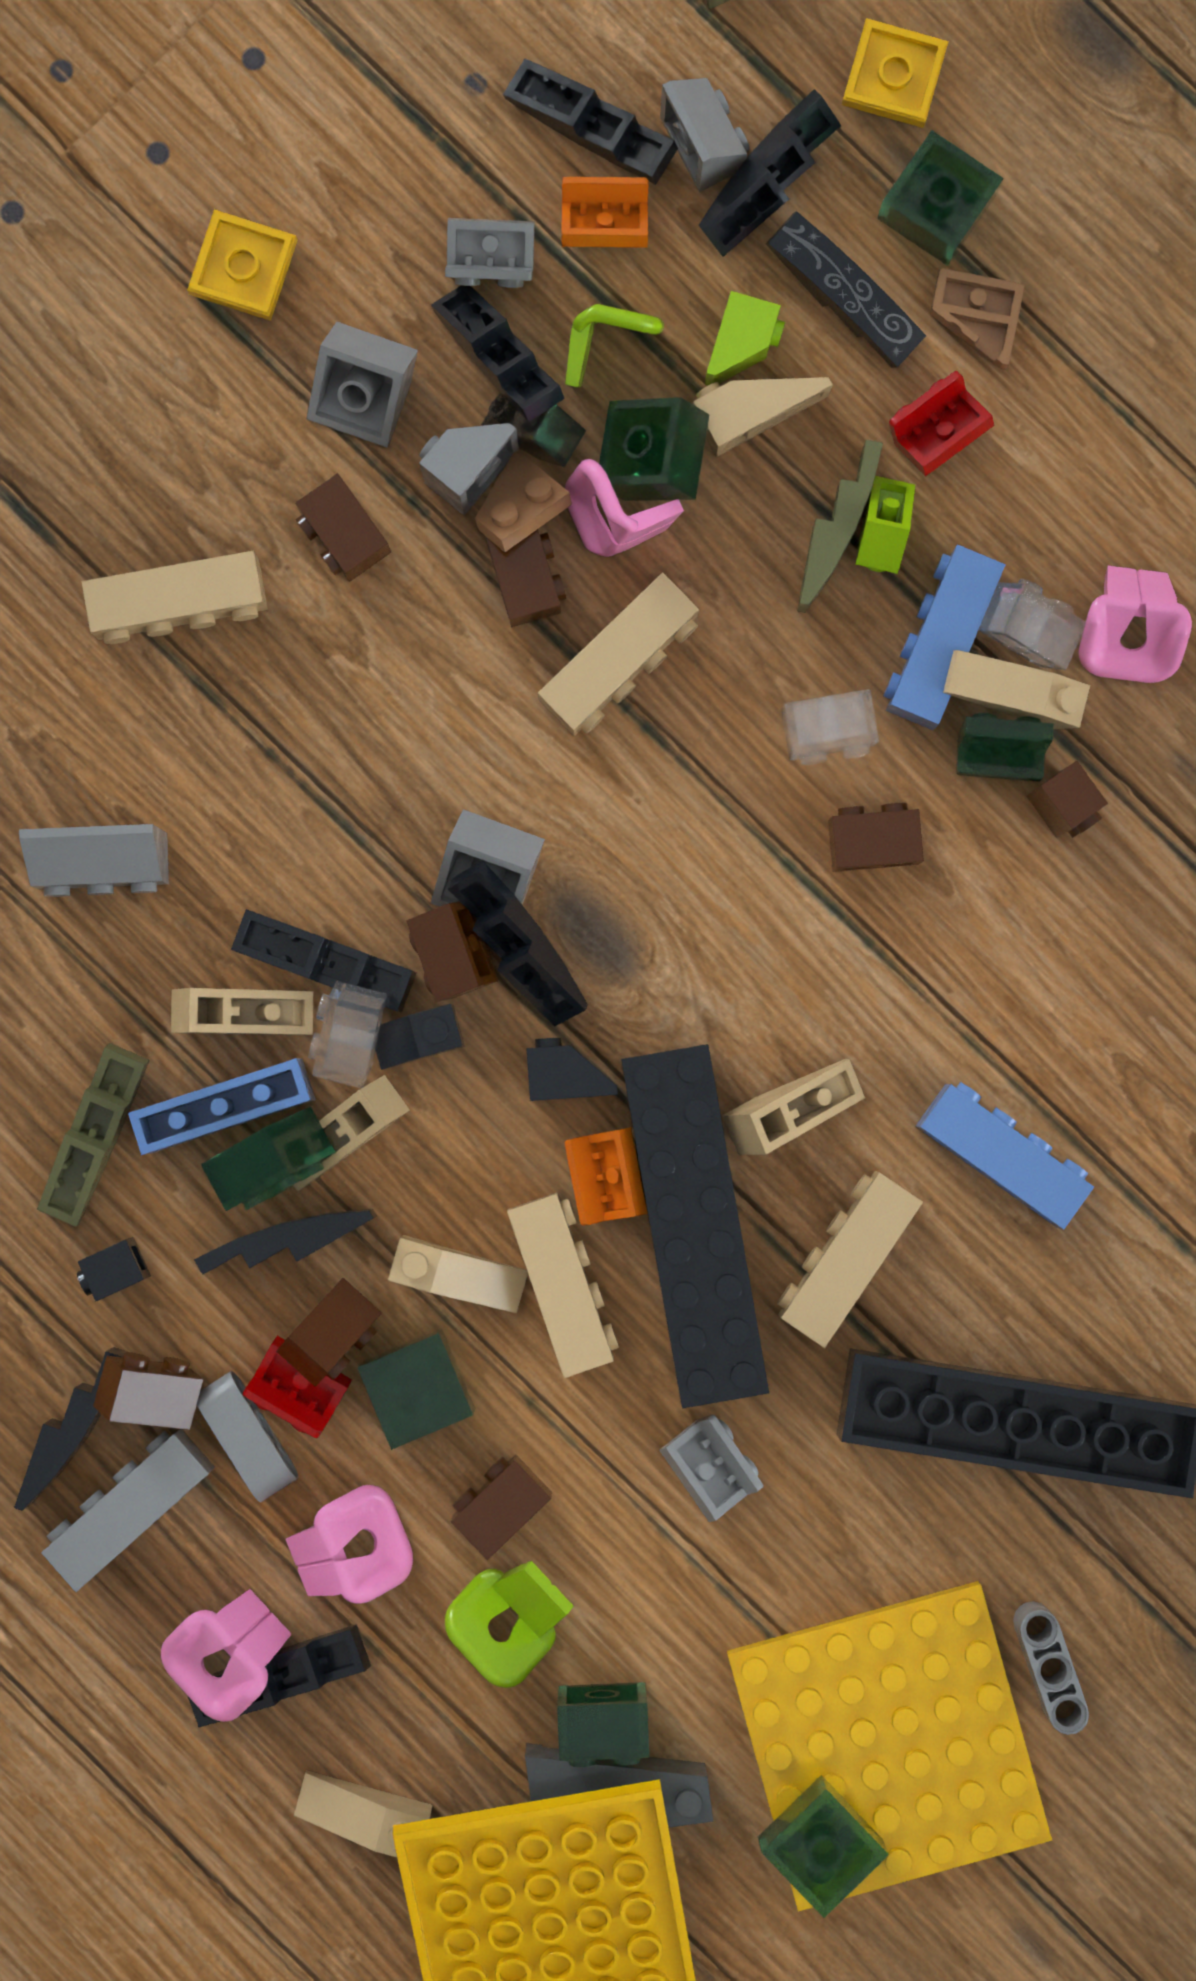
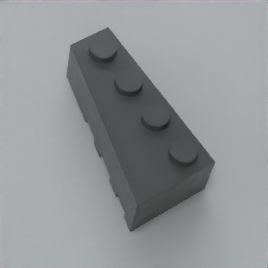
(682, 1782)

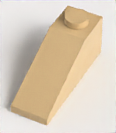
(753, 406)
(1017, 689)
(241, 1011)
(792, 1109)
(359, 1121)
(457, 1274)
(357, 1811)

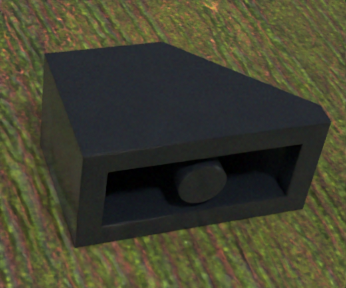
(418, 1036)
(563, 1073)

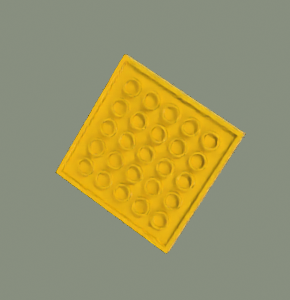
(907, 1727)
(548, 1890)

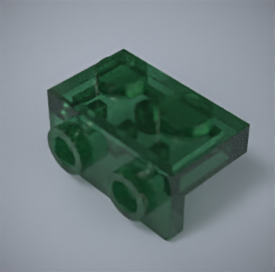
(1003, 747)

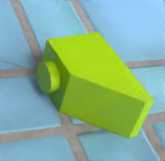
(744, 336)
(886, 525)

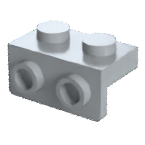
(490, 251)
(711, 1466)

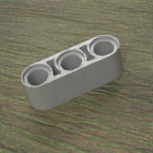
(246, 1437)
(1062, 1685)

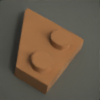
(979, 311)
(520, 503)

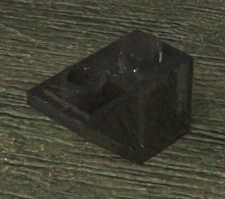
(547, 437)

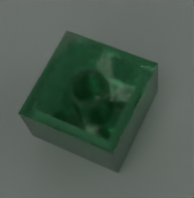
(939, 197)
(654, 448)
(269, 1161)
(416, 1389)
(603, 1723)
(822, 1846)

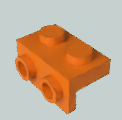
(605, 212)
(605, 1176)

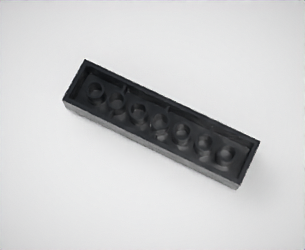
(695, 1226)
(1019, 1423)

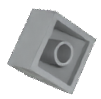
(702, 131)
(361, 383)
(467, 461)
(504, 849)

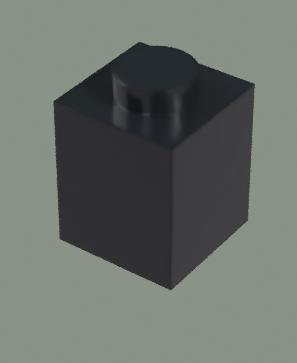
(112, 1269)

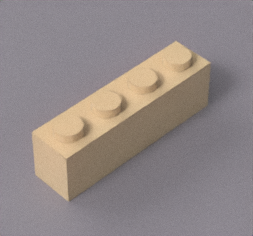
(175, 596)
(619, 654)
(849, 1258)
(561, 1285)

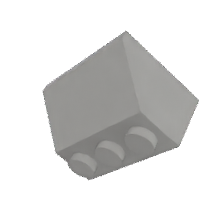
(95, 858)

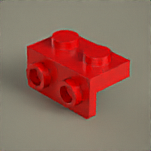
(939, 424)
(291, 1396)

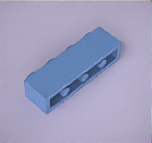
(948, 624)
(221, 1106)
(1004, 1155)

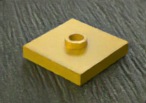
(894, 73)
(242, 265)

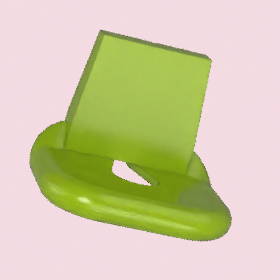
(583, 331)
(533, 1635)

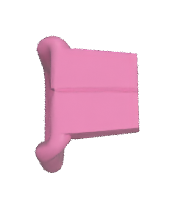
(626, 531)
(1167, 627)
(321, 1554)
(249, 1637)

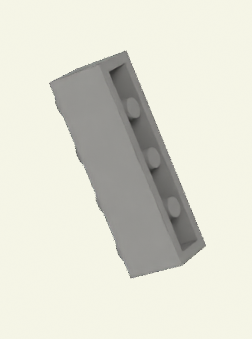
(128, 1509)

